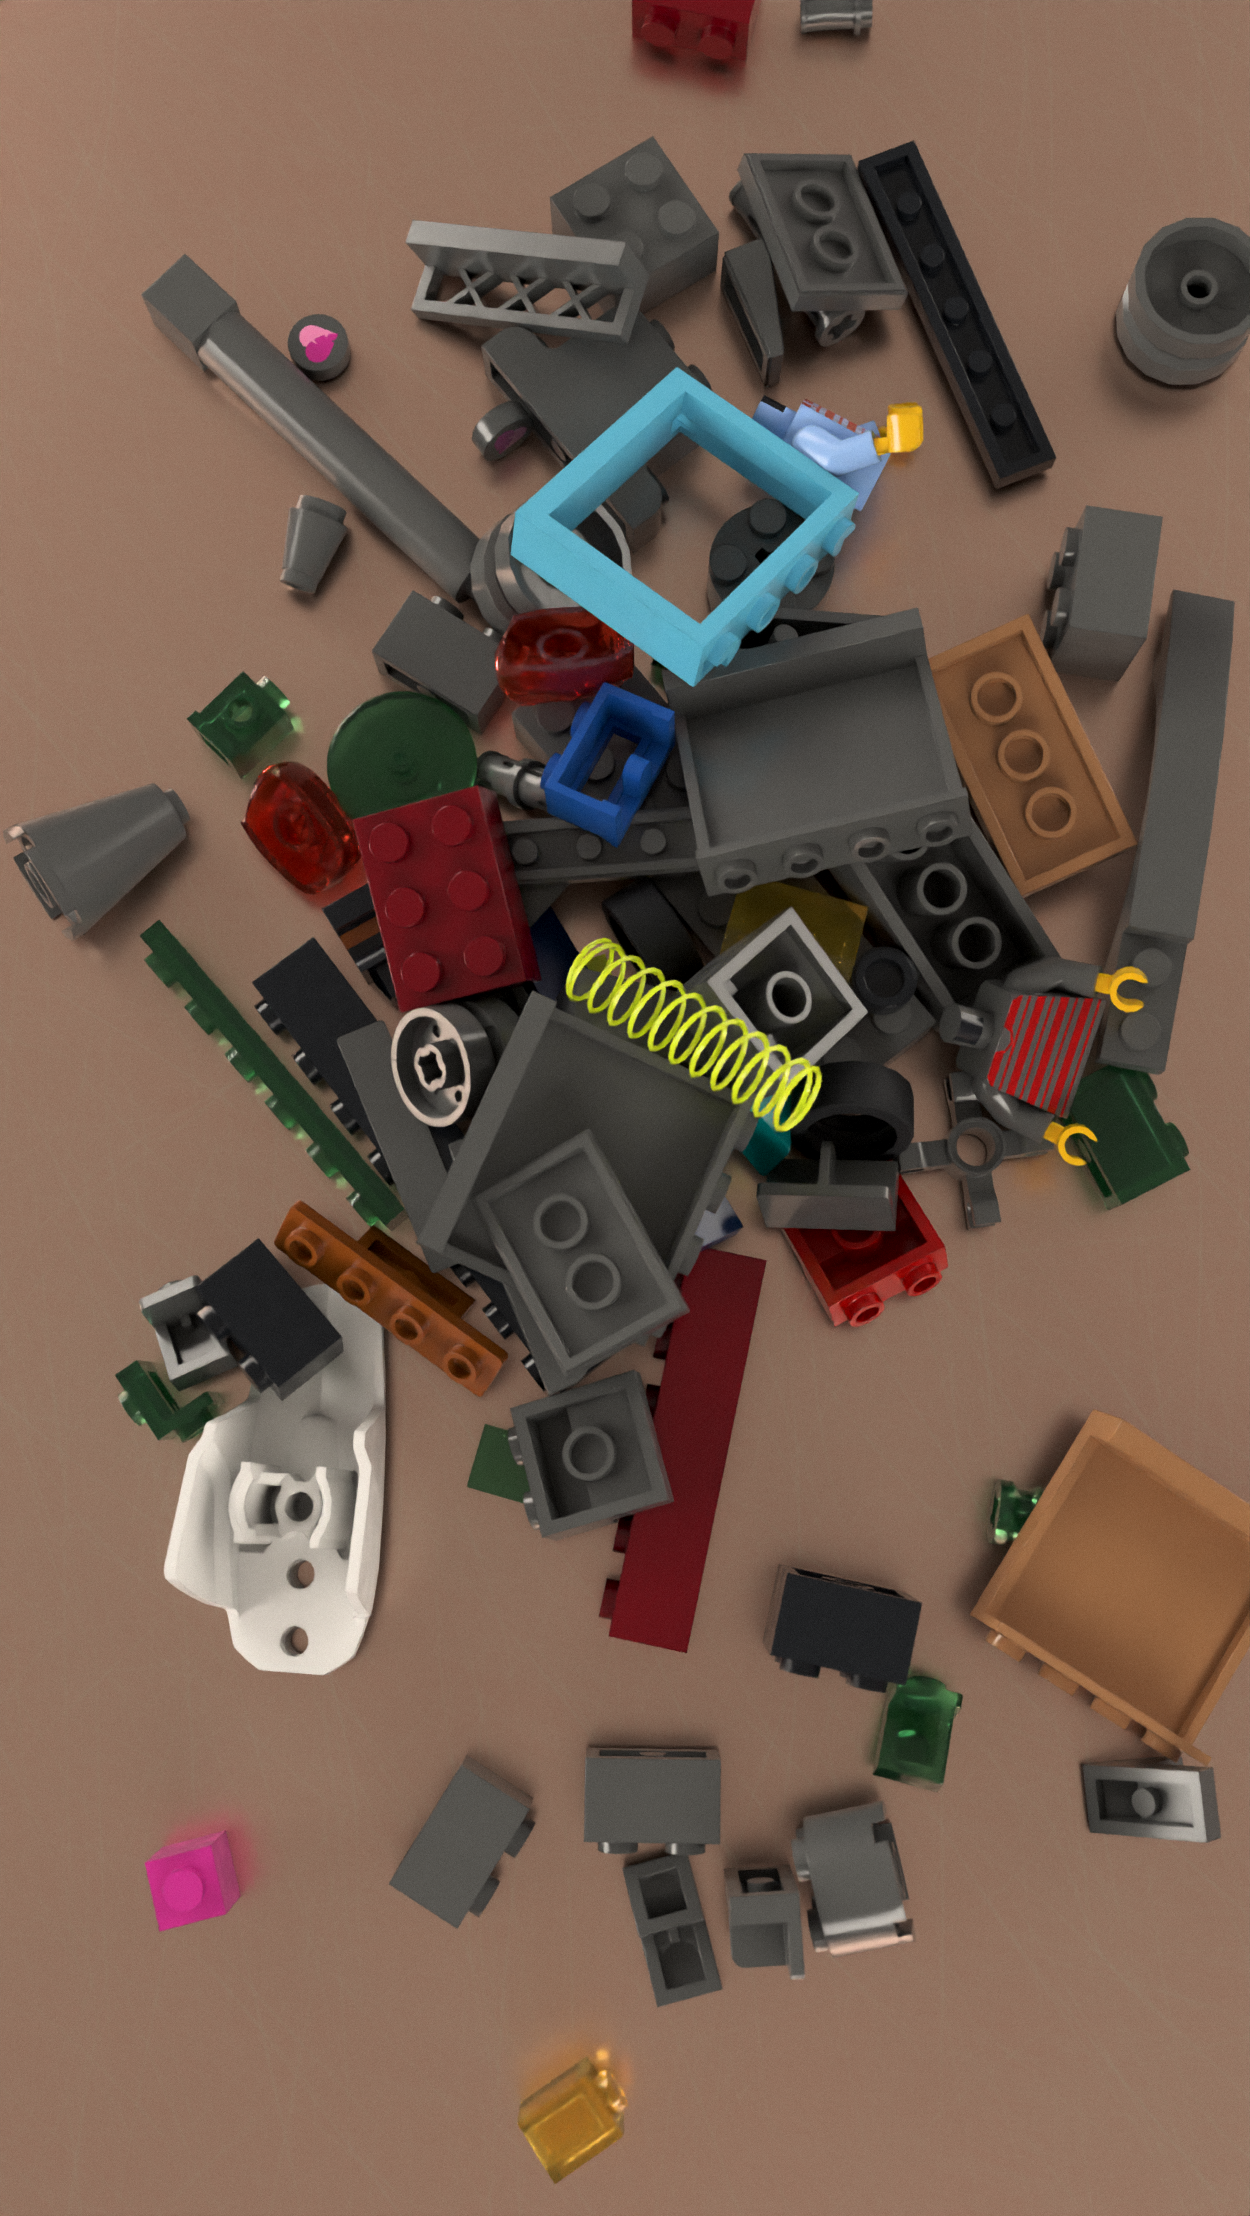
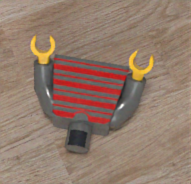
(1032, 1042)

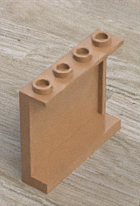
(1129, 1585)

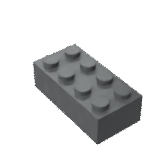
(950, 915)

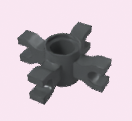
(977, 1181)

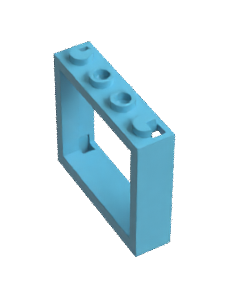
(624, 603)

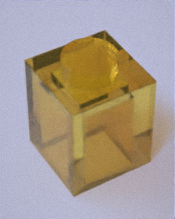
(573, 2118)

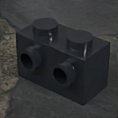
(268, 1321)

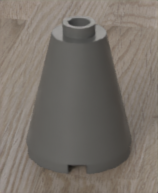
(97, 851)

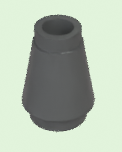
(311, 541)

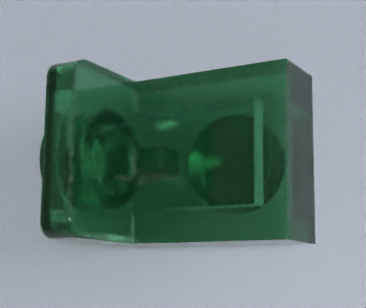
(151, 1402)
(917, 1733)

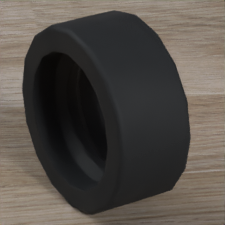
(652, 931)
(856, 1088)

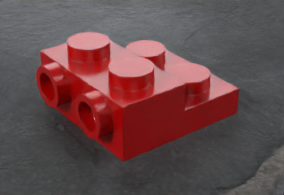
(864, 1267)

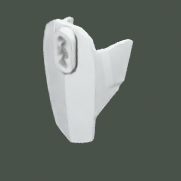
(286, 1489)

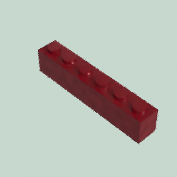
(694, 1427)

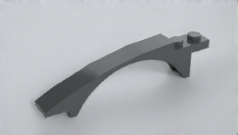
(1175, 830)

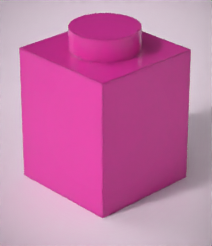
(192, 1880)

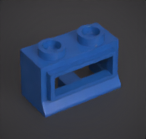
(591, 730)

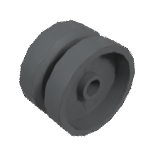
(1187, 302)
(510, 588)

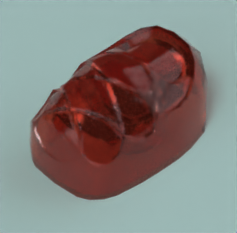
(560, 656)
(301, 827)

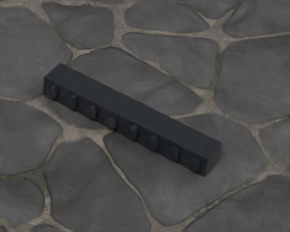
(317, 1008)

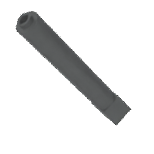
(215, 336)

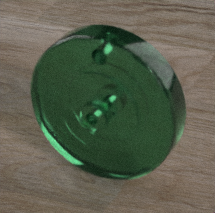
(399, 753)

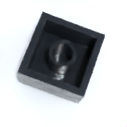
(841, 1627)

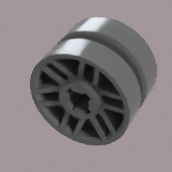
(448, 1056)

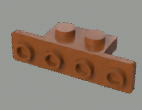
(395, 1292)

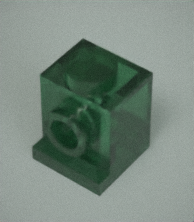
(245, 742)

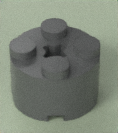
(748, 541)
(853, 1880)

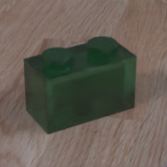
(1134, 1142)

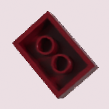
(447, 898)

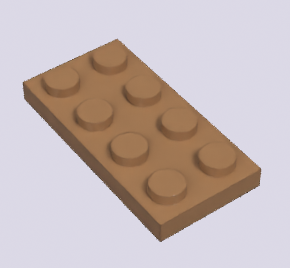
(1027, 759)

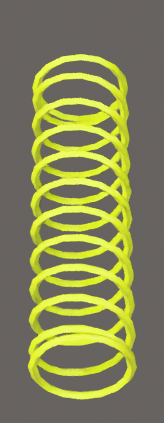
(655, 1020)

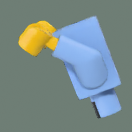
(841, 447)

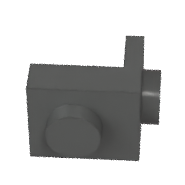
(185, 1343)

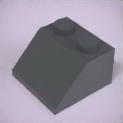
(777, 986)

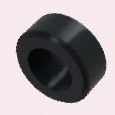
(884, 980)

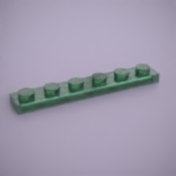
(254, 1058)

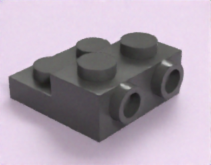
(589, 1456)

